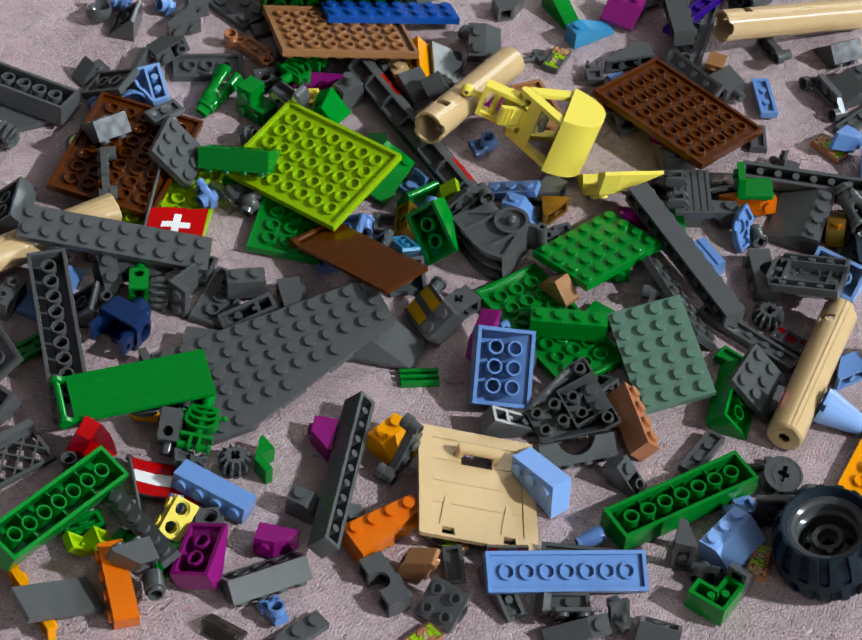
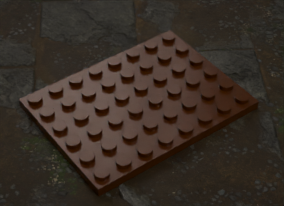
(678, 112)
(133, 169)

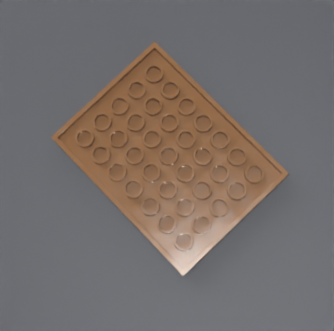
(307, 34)

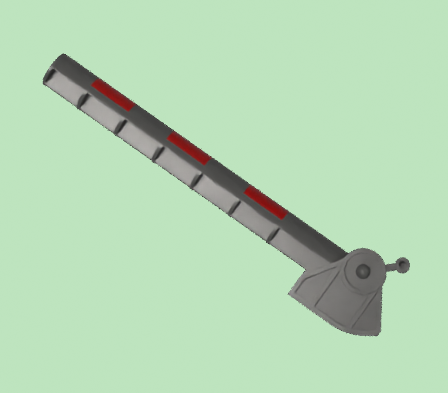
(484, 234)

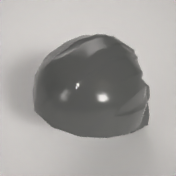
(99, 11)

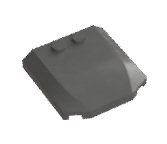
(809, 276)

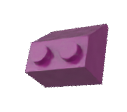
(623, 13)

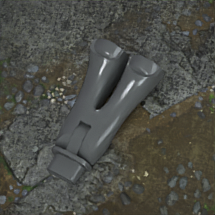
(850, 201)

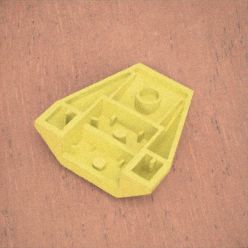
(607, 183)

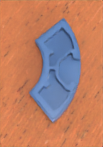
(741, 228)

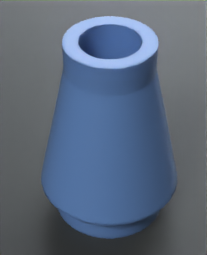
(592, 537)

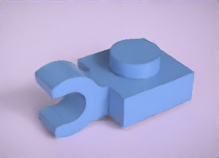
(744, 503)

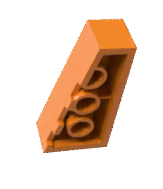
(380, 527)
(117, 588)

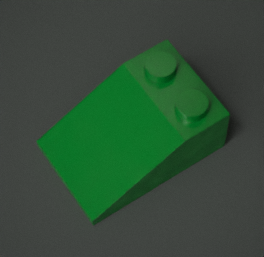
(391, 182)
(434, 230)

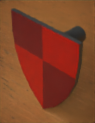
(89, 437)

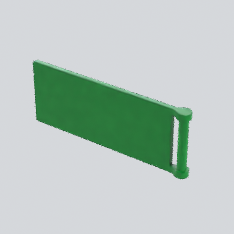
(134, 387)

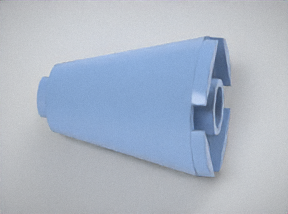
(838, 413)

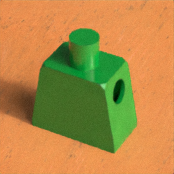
(330, 105)
(139, 281)

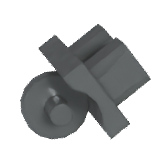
(619, 614)

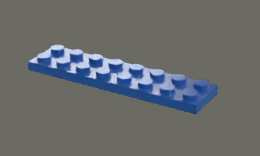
(389, 12)

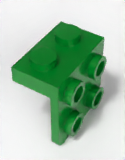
(751, 187)

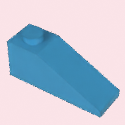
(585, 32)
(405, 245)

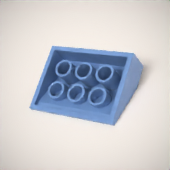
(501, 367)

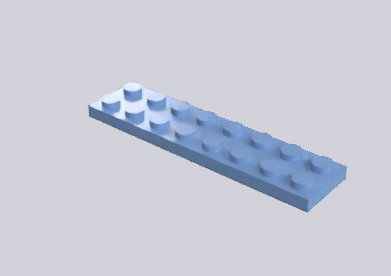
(565, 571)

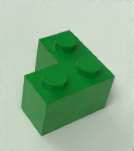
(252, 102)
(713, 602)

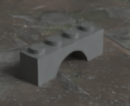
(598, 446)

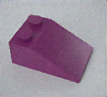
(201, 557)

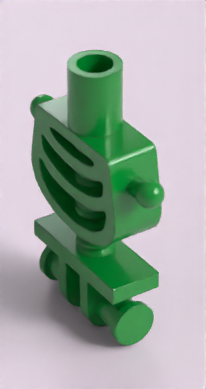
(299, 69)
(202, 422)

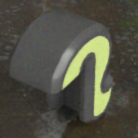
(283, 92)

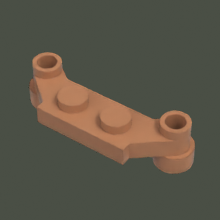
(249, 46)

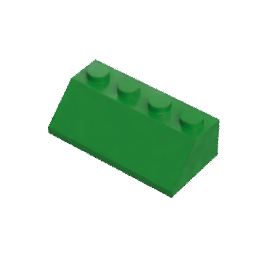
(239, 159)
(568, 323)
(727, 411)

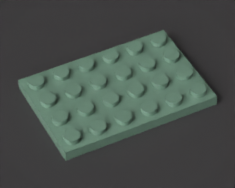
(661, 354)

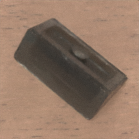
(225, 199)
(216, 628)

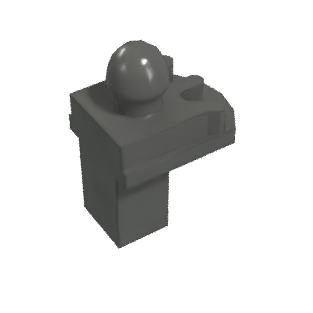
(783, 161)

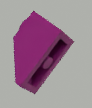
(323, 434)
(274, 540)

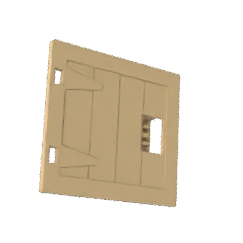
(469, 500)

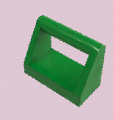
(419, 194)

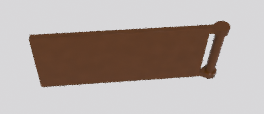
(359, 257)

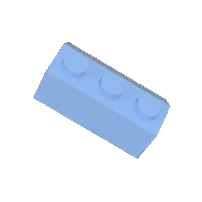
(854, 282)
(731, 540)

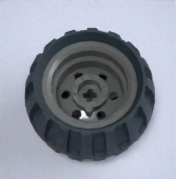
(820, 543)

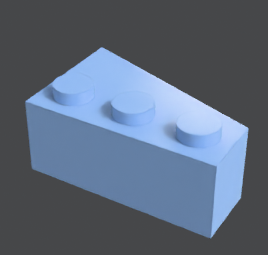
(152, 84)
(543, 481)

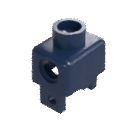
(124, 322)

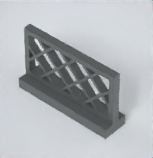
(12, 437)

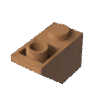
(418, 563)

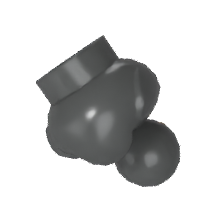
(250, 203)

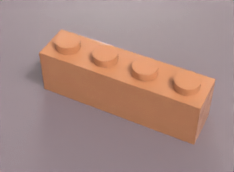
(635, 424)

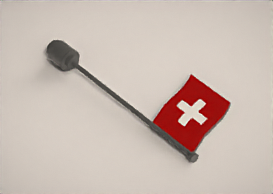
(173, 218)

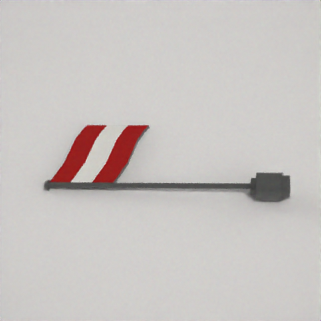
(153, 481)

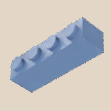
(213, 491)

